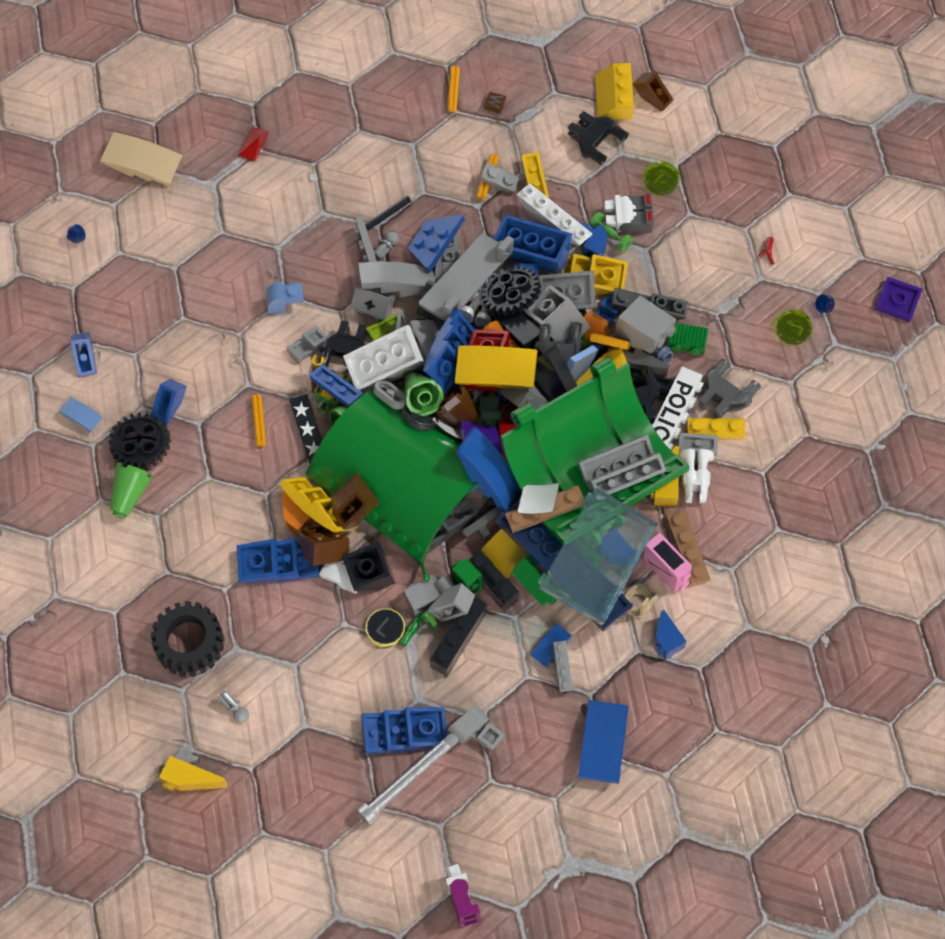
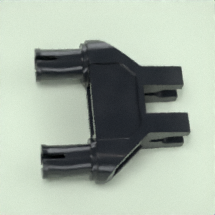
(594, 133)
(342, 343)
(648, 393)

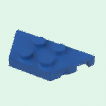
(434, 239)

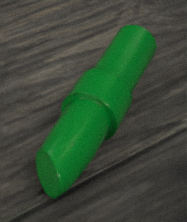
(411, 630)

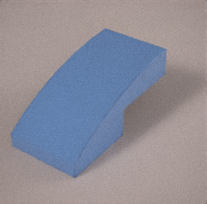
(81, 414)

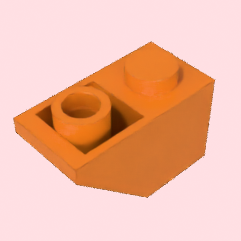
(597, 325)
(294, 516)

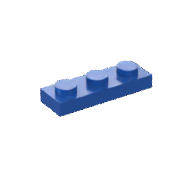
(335, 385)

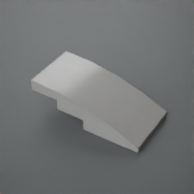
(394, 276)

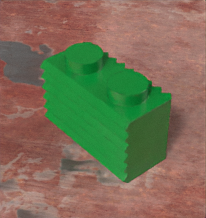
(688, 339)
(468, 575)

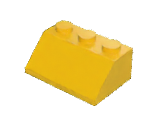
(615, 92)

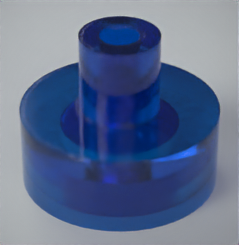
(76, 234)
(824, 303)

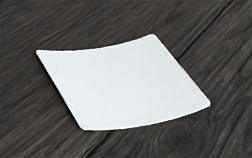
(448, 427)
(538, 498)

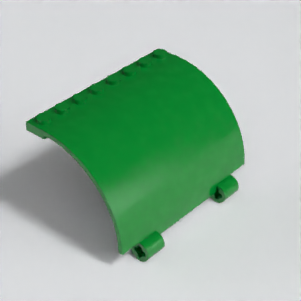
(578, 426)
(406, 469)

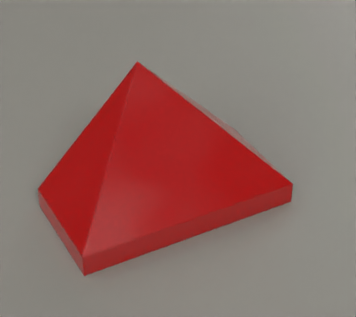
(253, 144)

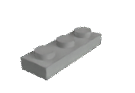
(364, 242)

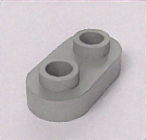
(389, 394)

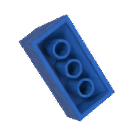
(536, 243)

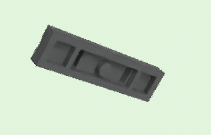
(479, 525)

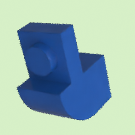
(596, 243)

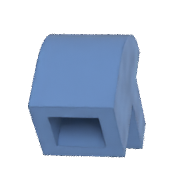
(280, 295)

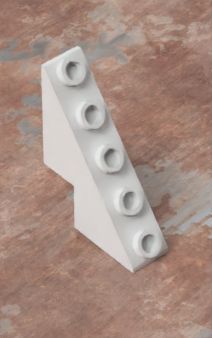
(546, 212)

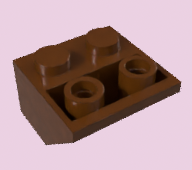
(353, 502)
(322, 545)

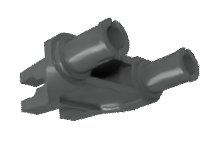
(567, 347)
(724, 392)

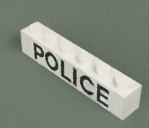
(676, 405)

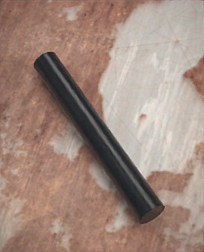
(375, 221)

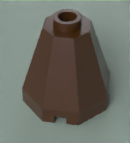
(457, 407)

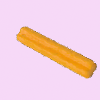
(453, 88)
(484, 187)
(258, 420)

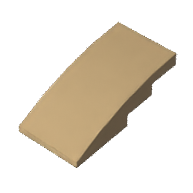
(141, 158)

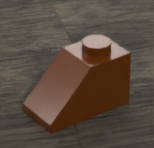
(653, 90)

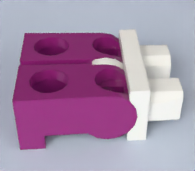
(458, 888)

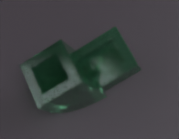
(488, 411)

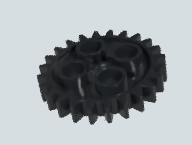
(511, 291)
(139, 456)

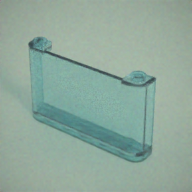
(598, 556)

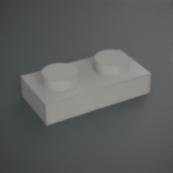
(499, 178)
(697, 442)

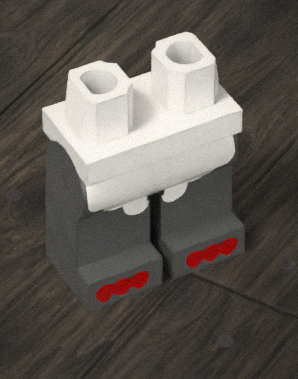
(630, 213)

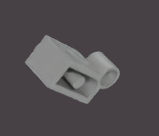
(424, 594)

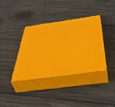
(611, 341)

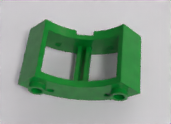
(528, 576)

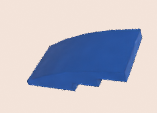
(443, 355)
(488, 468)
(273, 562)
(403, 730)
(603, 742)

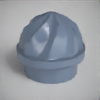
(664, 354)

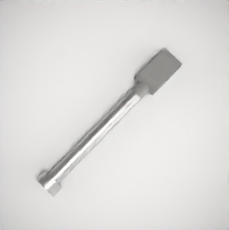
(460, 732)

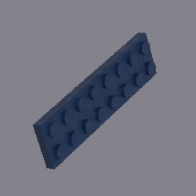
(544, 548)

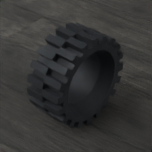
(193, 660)

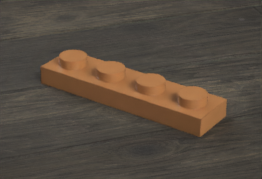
(564, 502)
(688, 547)

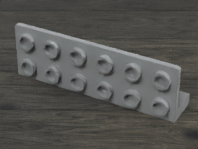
(466, 276)

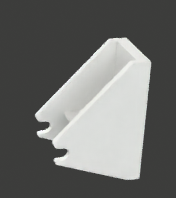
(385, 359)

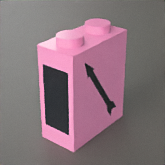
(667, 562)

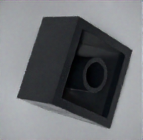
(369, 568)

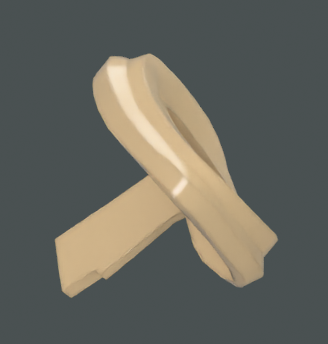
(650, 599)

